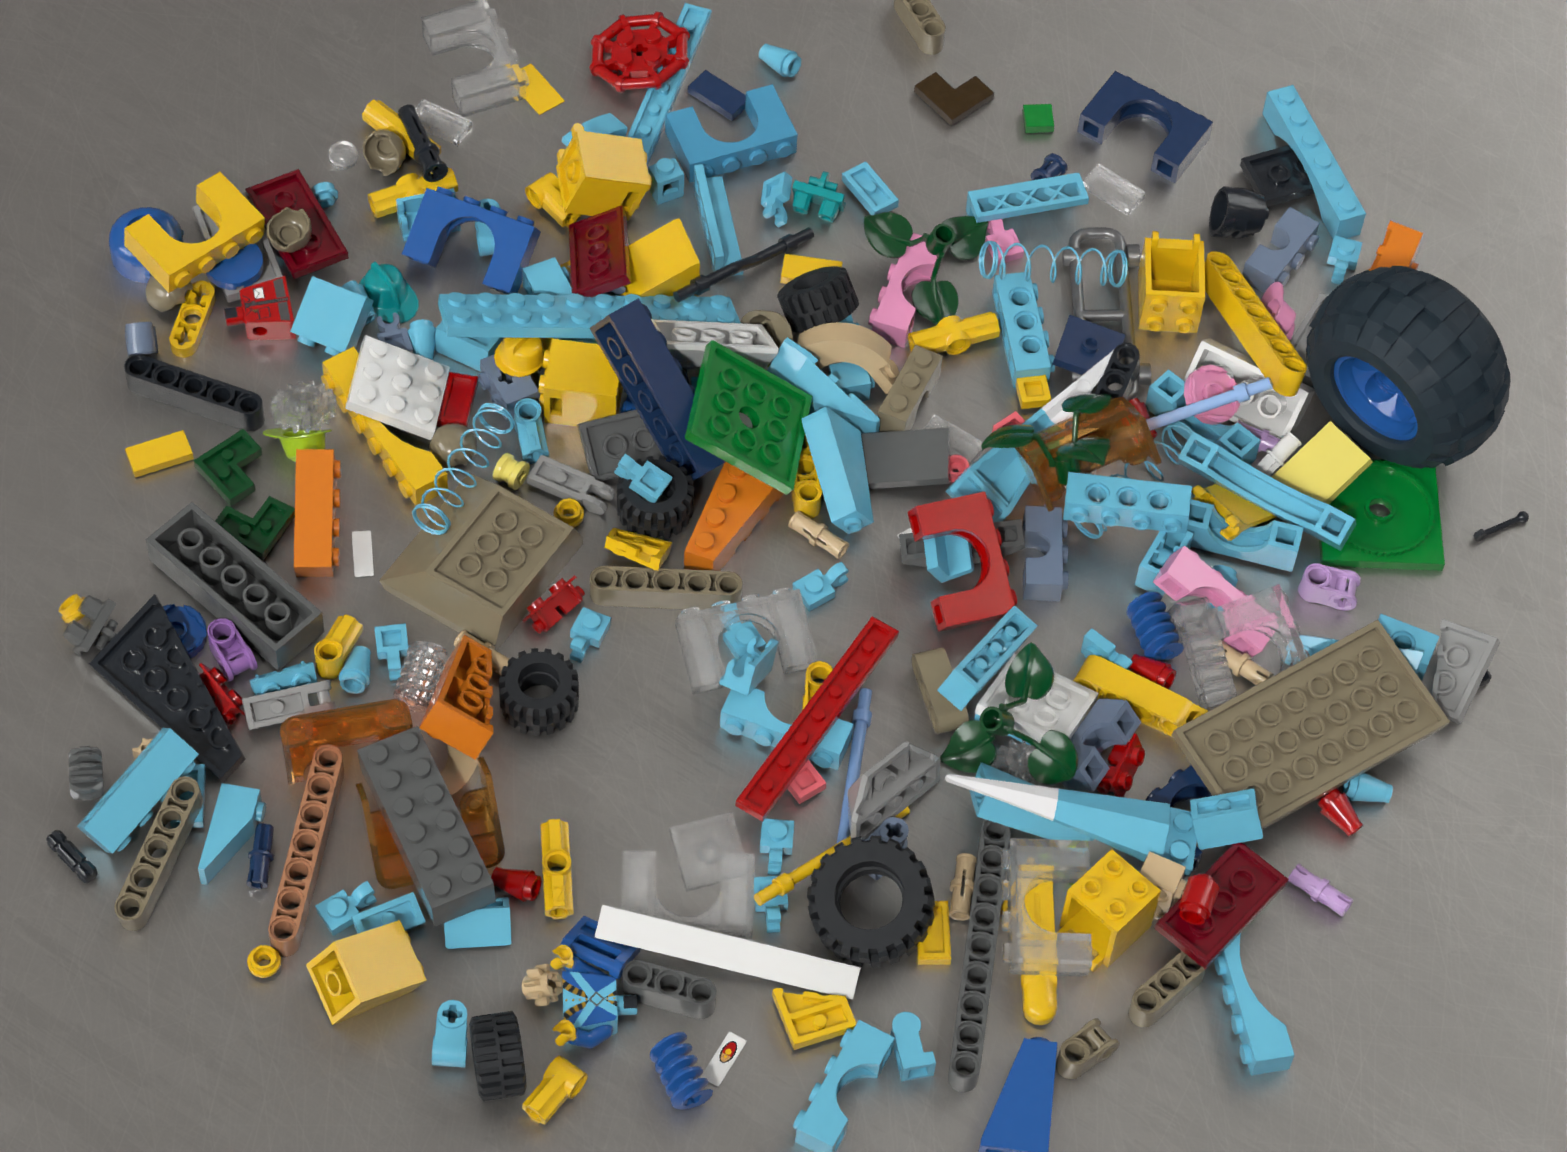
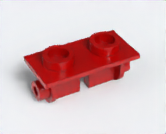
(544, 612)
(227, 700)
(1127, 759)

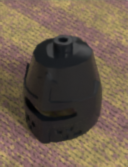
(1237, 213)

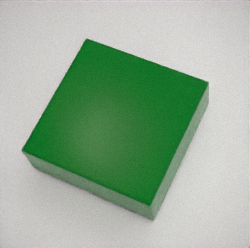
(1038, 118)

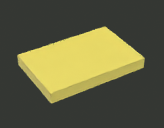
(1324, 465)

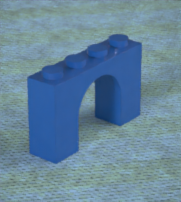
(442, 213)

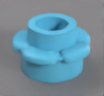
(325, 194)

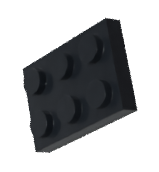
(1277, 175)

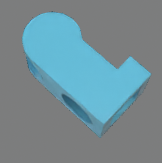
(908, 1049)

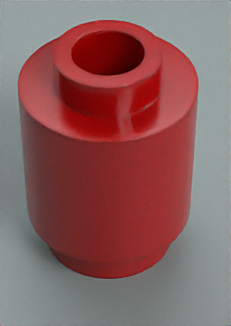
(1198, 899)

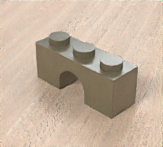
(913, 382)

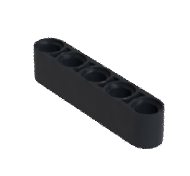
(1120, 373)
(194, 392)

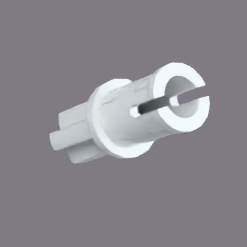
(1278, 454)

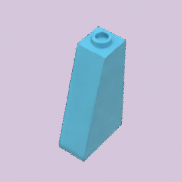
(840, 469)
(1015, 817)

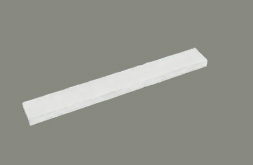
(727, 951)

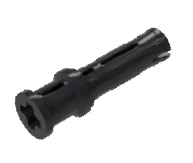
(425, 151)

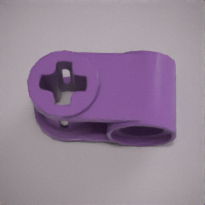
(232, 653)

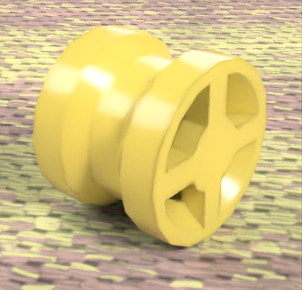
(511, 471)

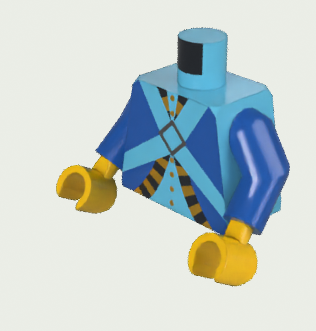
(588, 1002)

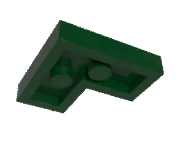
(223, 466)
(261, 531)

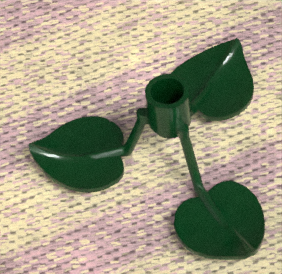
(890, 235)
(1068, 455)
(971, 744)

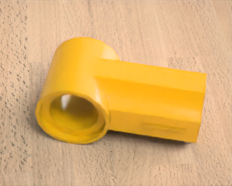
(546, 194)
(337, 646)
(559, 1082)

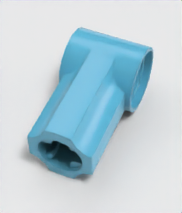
(530, 431)

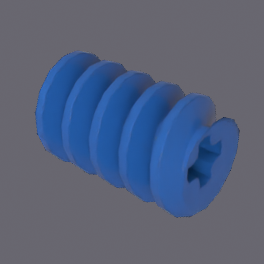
(1153, 627)
(677, 1072)

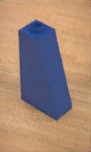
(1025, 1104)

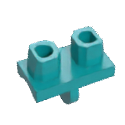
(820, 192)

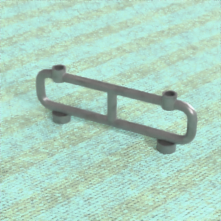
(1123, 314)

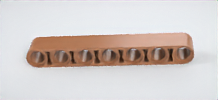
(306, 863)

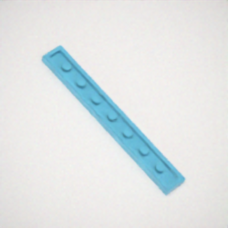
(656, 103)

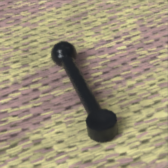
(1521, 517)

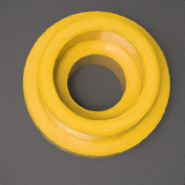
(569, 506)
(70, 607)
(261, 953)

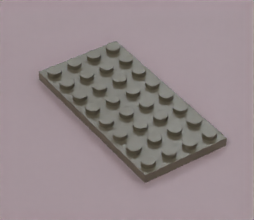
(1313, 725)

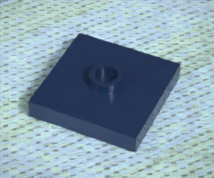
(1084, 345)

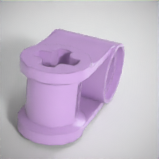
(1330, 586)

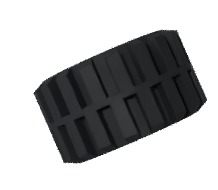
(818, 298)
(662, 517)
(539, 713)
(497, 1055)

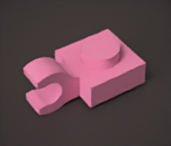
(1004, 239)

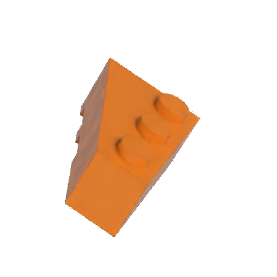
(1398, 247)

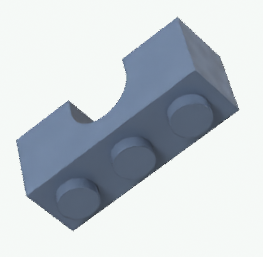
(1294, 236)
(1045, 575)
(1106, 725)

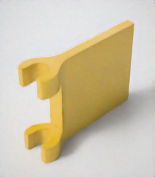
(1237, 511)

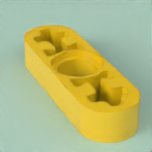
(194, 330)

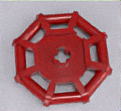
(639, 71)

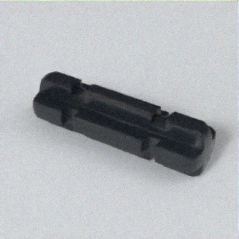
(71, 856)

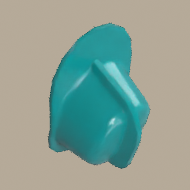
(390, 293)

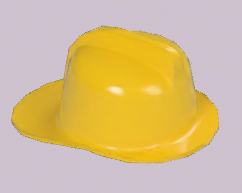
(521, 355)

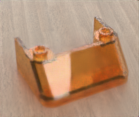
(1118, 422)
(477, 810)

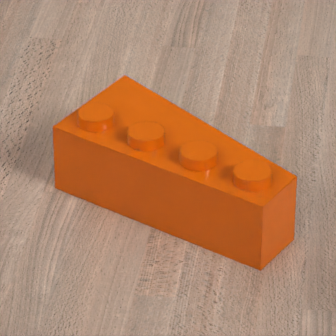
(316, 513)
(728, 518)
(461, 701)

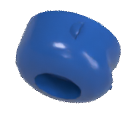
(121, 257)

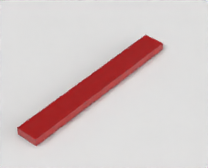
(816, 719)

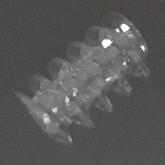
(420, 674)

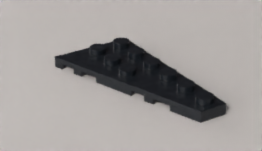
(160, 678)

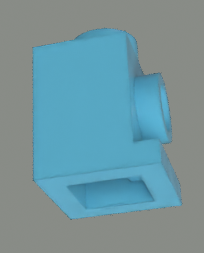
(663, 173)

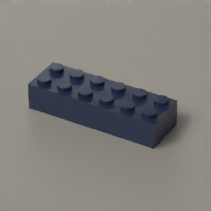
(653, 383)

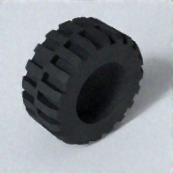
(863, 859)

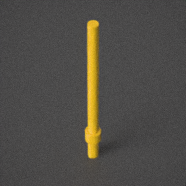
(785, 882)

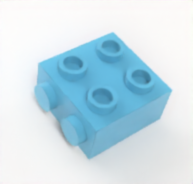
(331, 316)

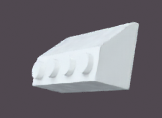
(688, 340)
(1264, 410)

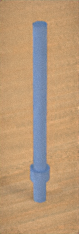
(861, 720)

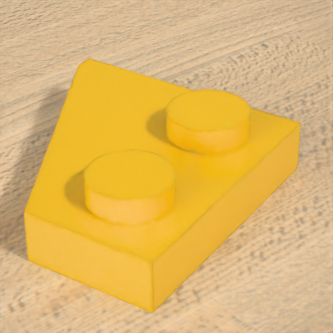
(638, 547)
(813, 1017)

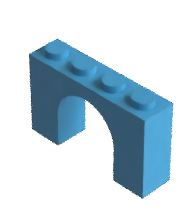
(772, 137)

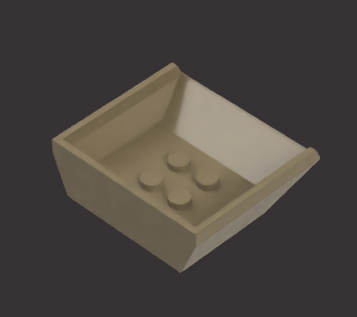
(486, 564)

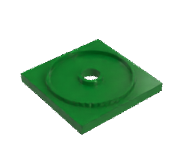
(775, 407)
(1402, 540)

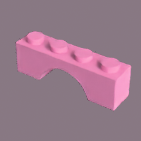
(895, 314)
(1188, 575)

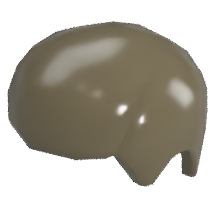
(384, 151)
(289, 230)
(160, 299)
(448, 439)

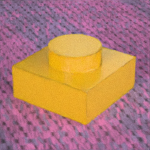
(1033, 391)

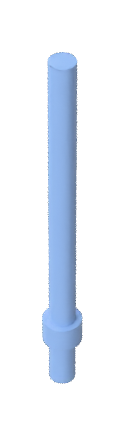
(1240, 393)

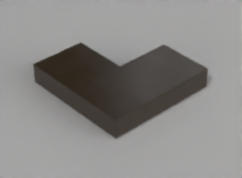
(953, 103)

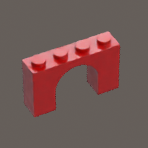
(972, 520)

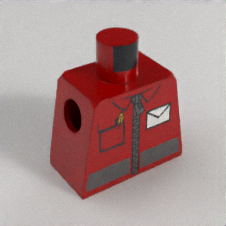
(264, 311)

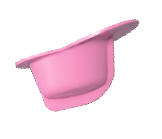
(1279, 309)

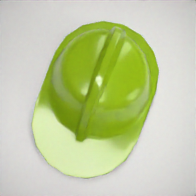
(300, 440)

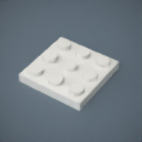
(397, 387)
(1059, 710)

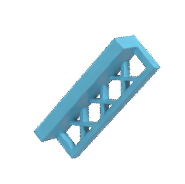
(1026, 197)
(716, 219)

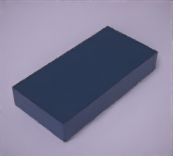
(718, 95)

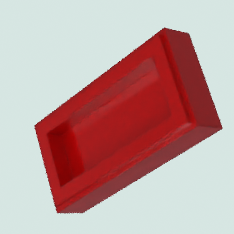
(457, 399)

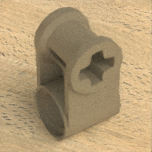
(1089, 1045)

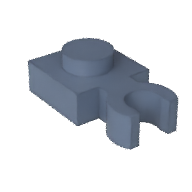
(393, 334)

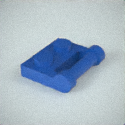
(599, 952)

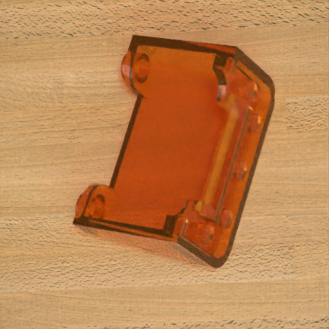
(339, 727)

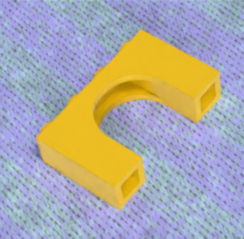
(178, 262)

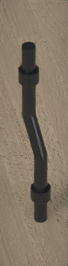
(703, 283)

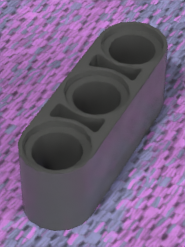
(679, 1001)

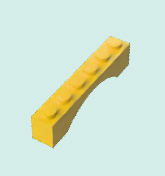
(411, 466)

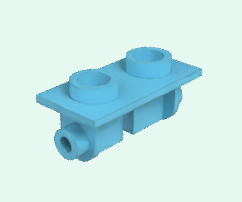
(288, 678)

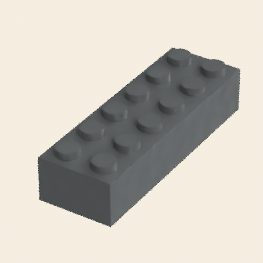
(235, 585)
(426, 826)

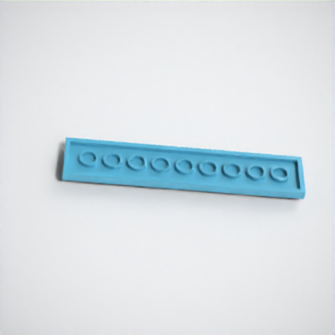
(564, 315)

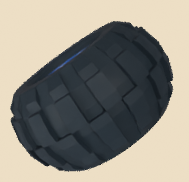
(1408, 367)

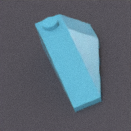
(798, 368)

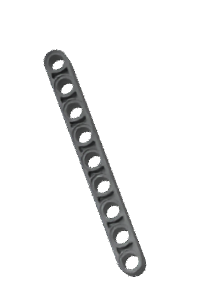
(976, 965)

